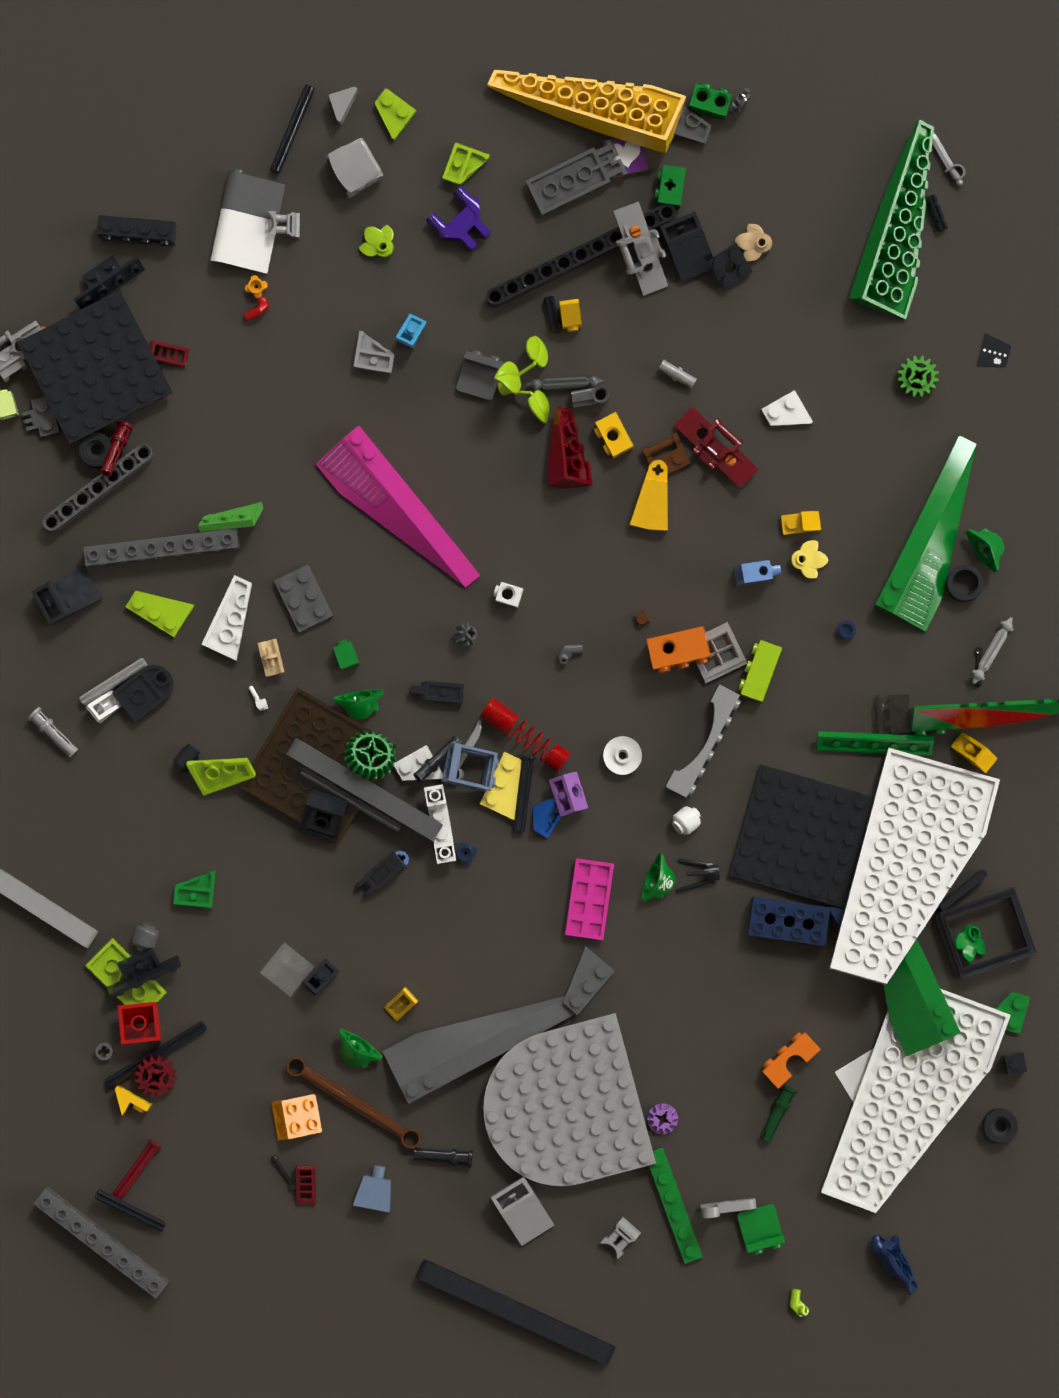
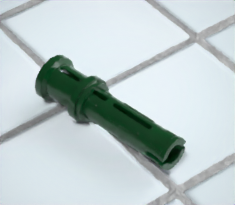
(782, 1104)

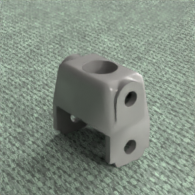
(355, 166)

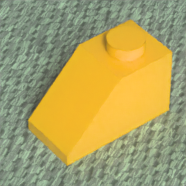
(570, 315)
(974, 752)

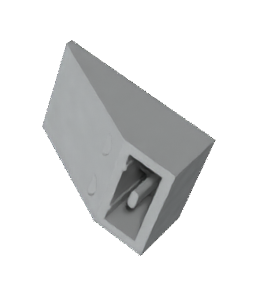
(522, 1210)

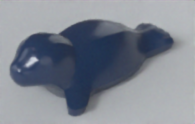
(894, 1260)

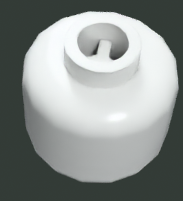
(686, 820)

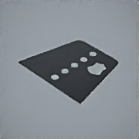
(993, 352)

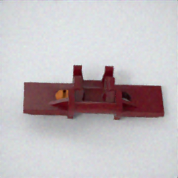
(712, 452)

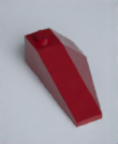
(566, 458)

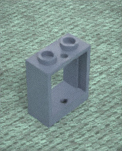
(452, 763)

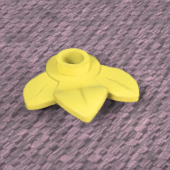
(812, 559)

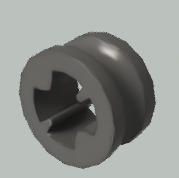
(99, 1047)

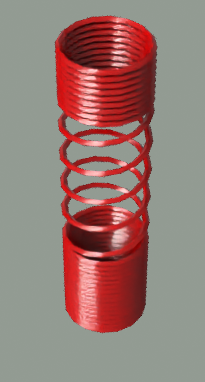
(502, 718)

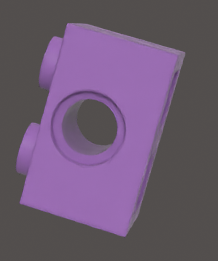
(568, 794)

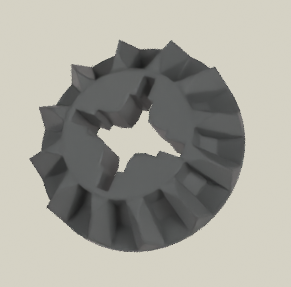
(740, 101)

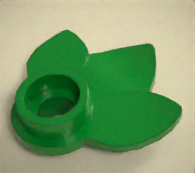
(970, 943)

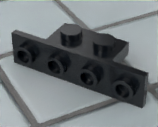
(107, 278)
(140, 969)

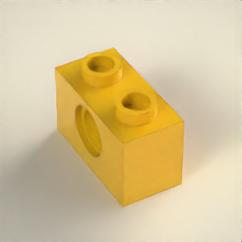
(609, 424)

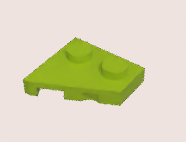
(463, 163)

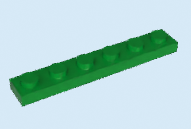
(874, 743)
(674, 1207)

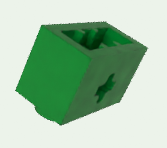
(672, 175)

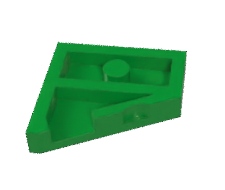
(196, 891)
(1016, 1006)

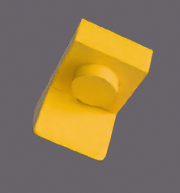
(800, 523)
(126, 1097)

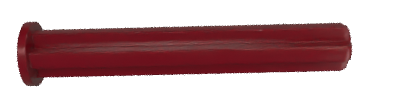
(136, 1169)

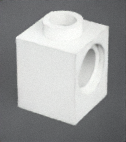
(514, 601)

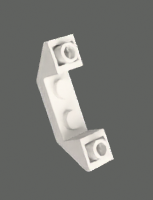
(439, 811)

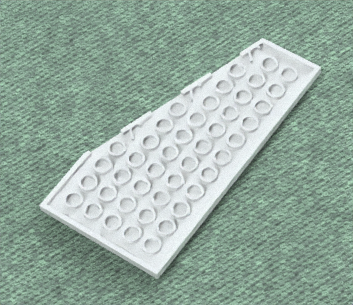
(913, 849)
(909, 1102)

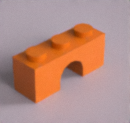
(801, 1046)

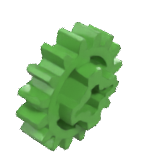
(911, 365)

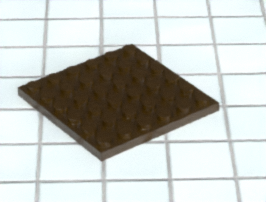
(279, 776)

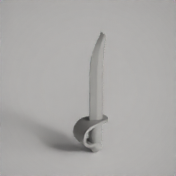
(951, 168)
(471, 742)

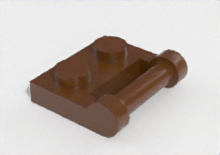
(674, 460)

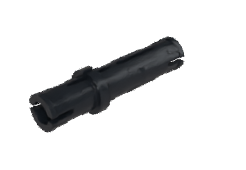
(428, 768)

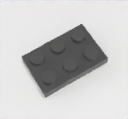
(303, 598)

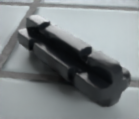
(936, 213)
(553, 314)

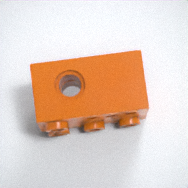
(689, 647)

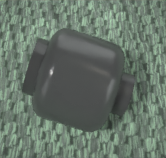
(145, 936)

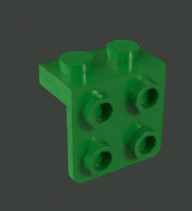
(760, 1229)

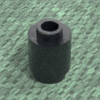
(186, 754)

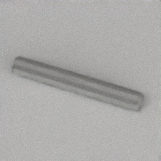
(113, 681)

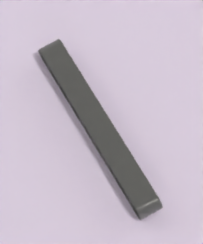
(364, 789)

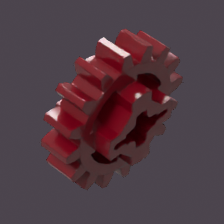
(161, 1070)

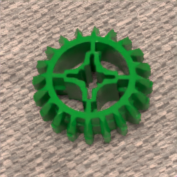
(384, 755)

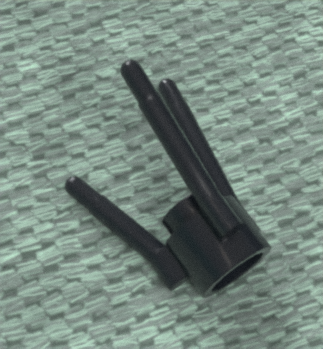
(710, 873)

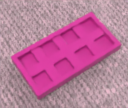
(589, 899)

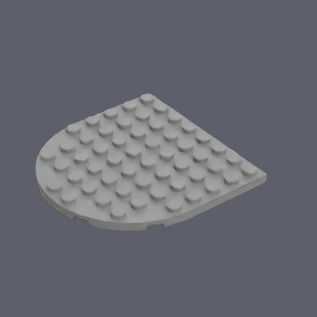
(568, 1106)

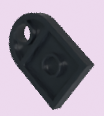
(143, 692)

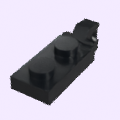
(439, 692)

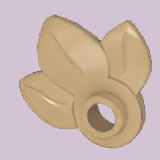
(750, 242)

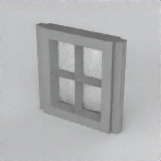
(724, 652)

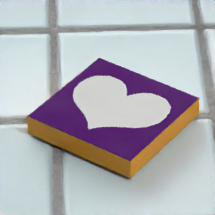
(630, 154)

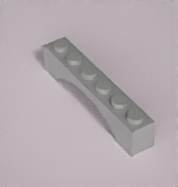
(723, 703)

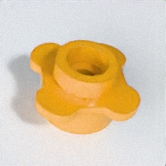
(256, 291)

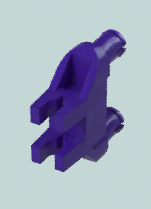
(463, 223)

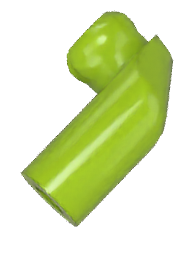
(796, 1305)

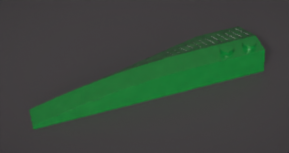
(923, 565)

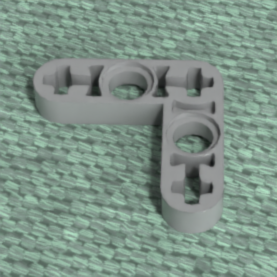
(714, 1209)

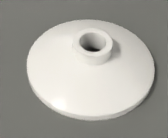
(630, 748)

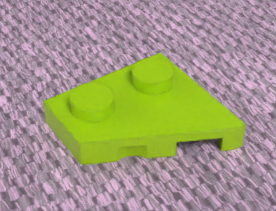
(394, 112)

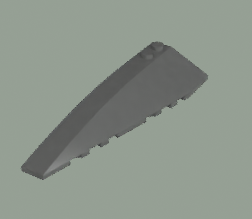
(448, 1052)

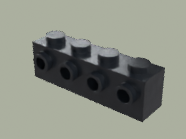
(136, 229)

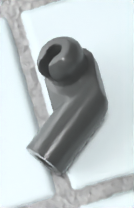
(567, 651)

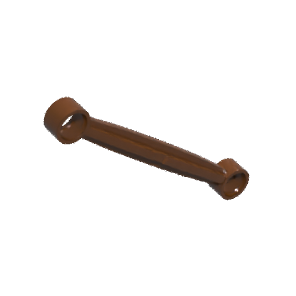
(353, 1102)

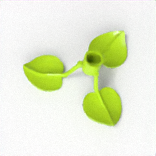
(510, 381)

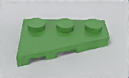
(234, 518)

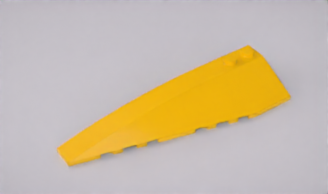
(626, 112)

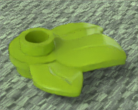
(375, 240)

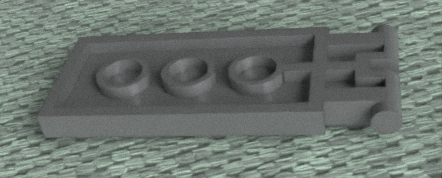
(575, 178)

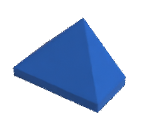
(545, 817)

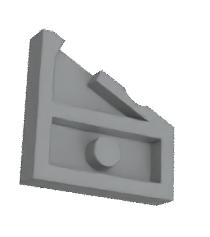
(372, 355)

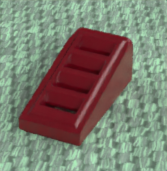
(166, 360)
(305, 1168)

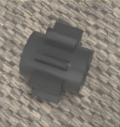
(465, 634)

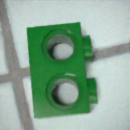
(708, 106)

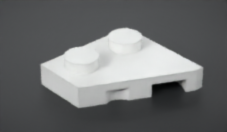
(787, 411)
(410, 764)

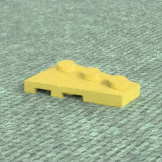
(504, 793)

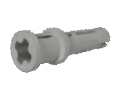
(46, 726)

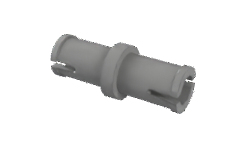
(677, 374)

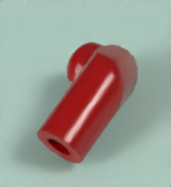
(257, 311)

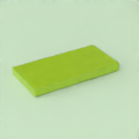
(106, 969)

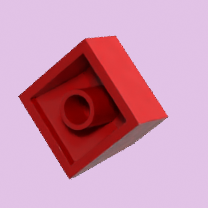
(139, 1023)

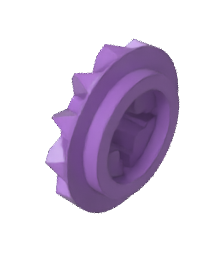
(653, 1121)

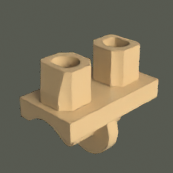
(271, 657)

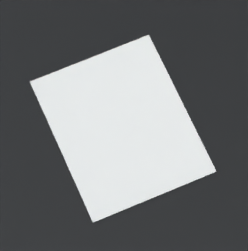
(853, 1073)

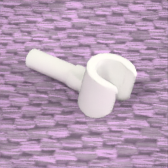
(261, 704)

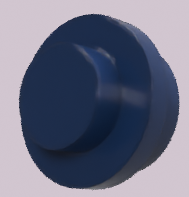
(846, 630)

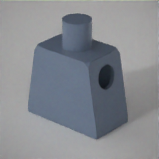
(374, 1191)

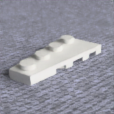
(228, 624)

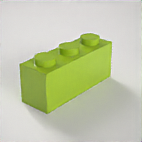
(759, 670)

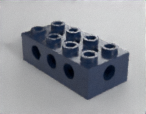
(796, 932)

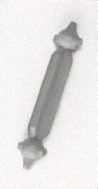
(992, 650)

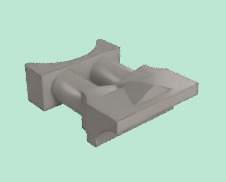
(292, 226)
(624, 1229)

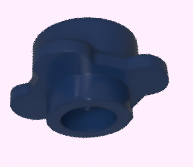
(470, 852)

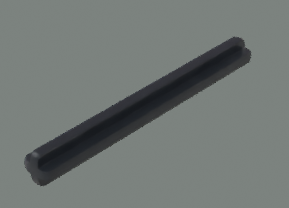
(292, 128)

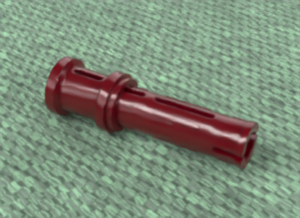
(118, 441)

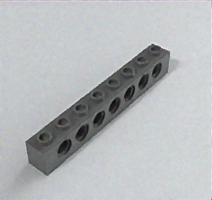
(161, 548)
(101, 1242)

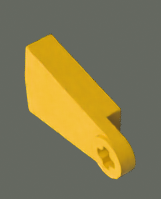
(652, 504)

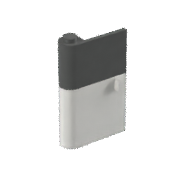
(245, 222)

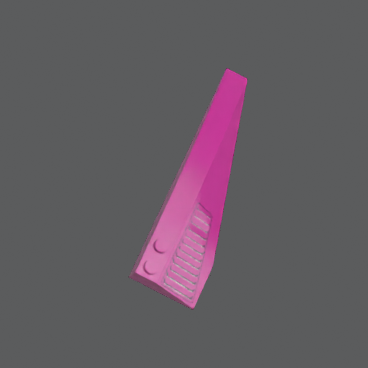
(375, 487)

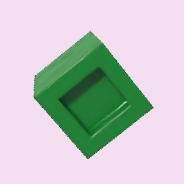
(345, 654)

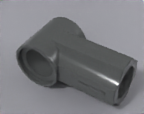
(588, 397)

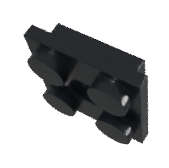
(740, 266)

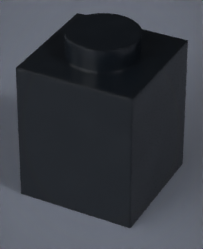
(1014, 1063)

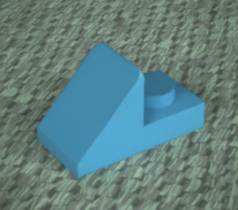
(411, 331)

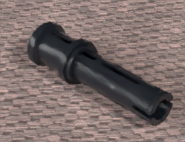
(453, 1157)

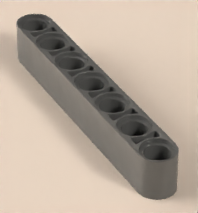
(88, 489)

